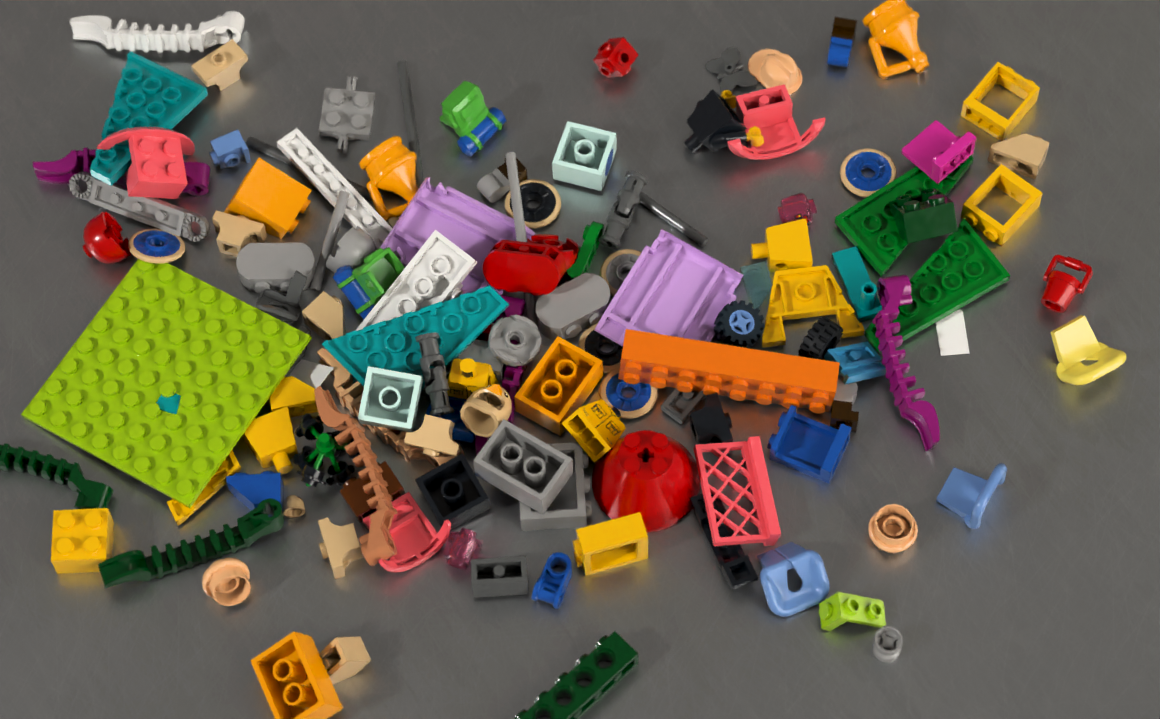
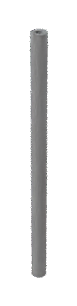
(519, 222)

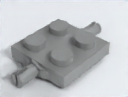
(347, 114)

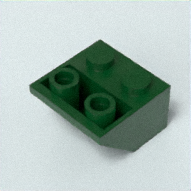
(924, 215)

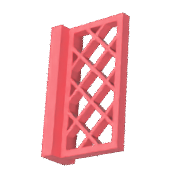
(759, 494)

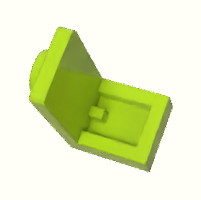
(851, 608)

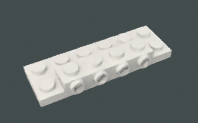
(428, 278)

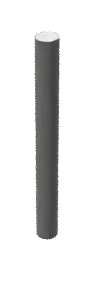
(672, 219)

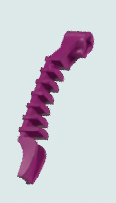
(63, 169)
(895, 292)
(513, 374)

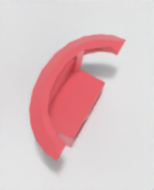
(772, 114)
(156, 160)

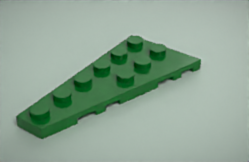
(871, 222)
(946, 282)

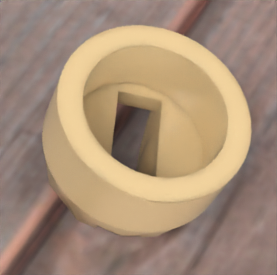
(293, 506)

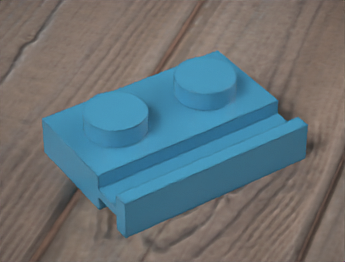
(857, 362)

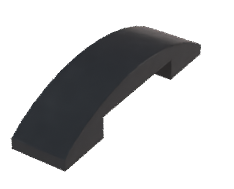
(730, 558)

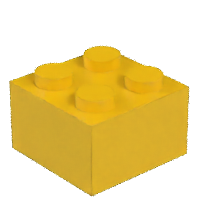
(81, 539)

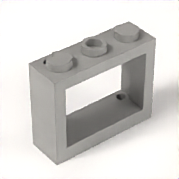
(563, 518)

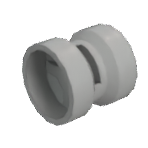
(890, 639)

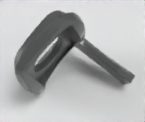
(288, 301)

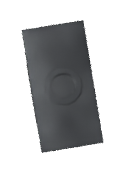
(711, 423)

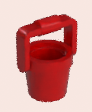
(1063, 287)

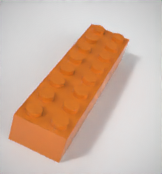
(728, 371)

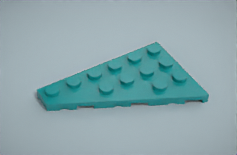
(143, 98)

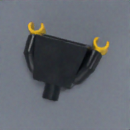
(716, 123)

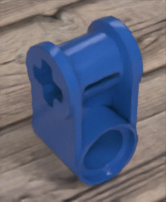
(552, 585)

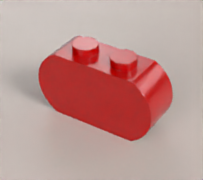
(524, 267)

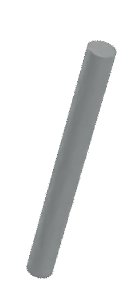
(329, 240)

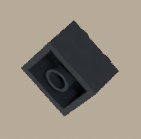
(453, 492)

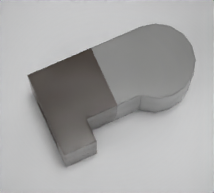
(496, 184)
(842, 406)

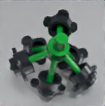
(312, 459)

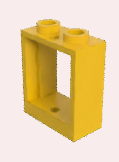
(987, 118)
(1013, 186)
(611, 544)

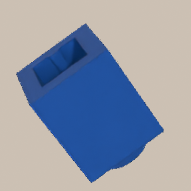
(256, 487)

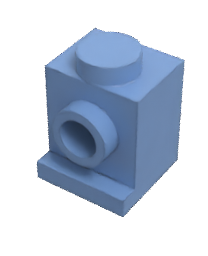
(229, 150)

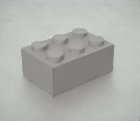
(523, 466)

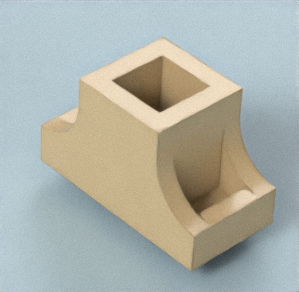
(221, 66)
(236, 232)
(434, 437)
(339, 545)

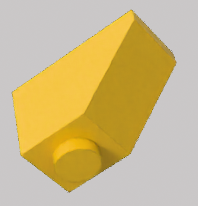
(295, 395)

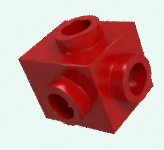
(615, 57)

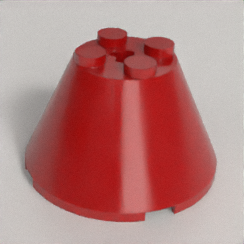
(646, 476)

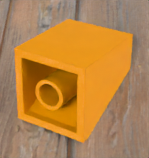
(270, 199)

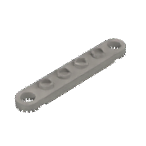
(143, 209)

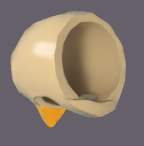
(486, 410)

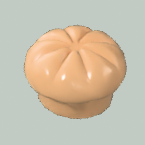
(893, 529)
(227, 581)

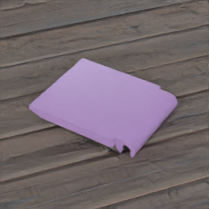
(458, 218)
(671, 293)

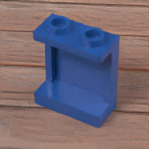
(808, 445)

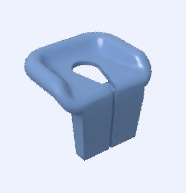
(969, 494)
(774, 579)

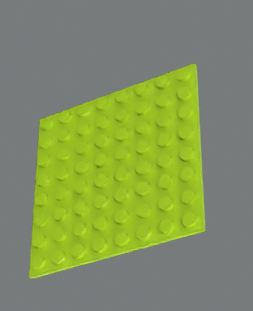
(165, 338)

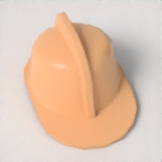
(775, 69)

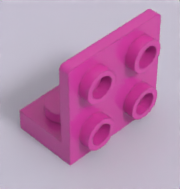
(939, 150)

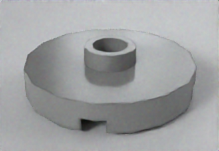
(519, 329)

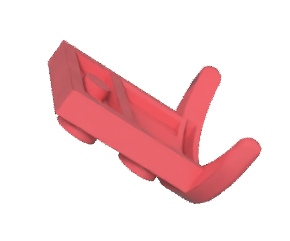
(412, 535)

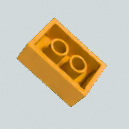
(558, 385)
(296, 679)

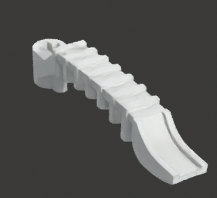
(208, 34)

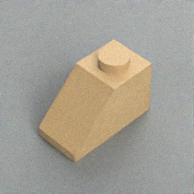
(1020, 154)
(325, 316)
(344, 658)

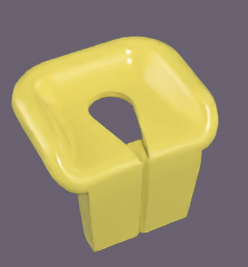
(1077, 343)

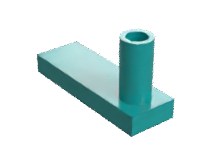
(857, 283)

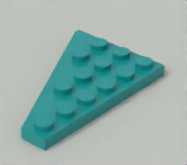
(393, 342)

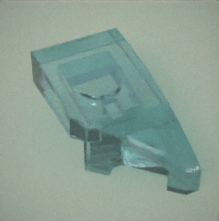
(756, 282)

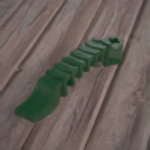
(91, 493)
(135, 566)

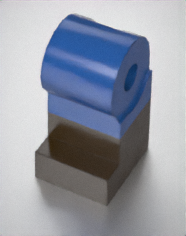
(841, 41)

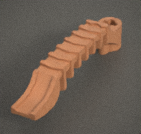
(378, 541)

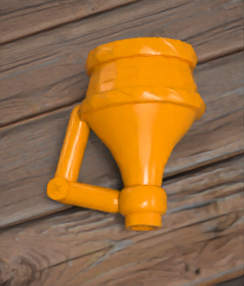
(895, 27)
(391, 169)

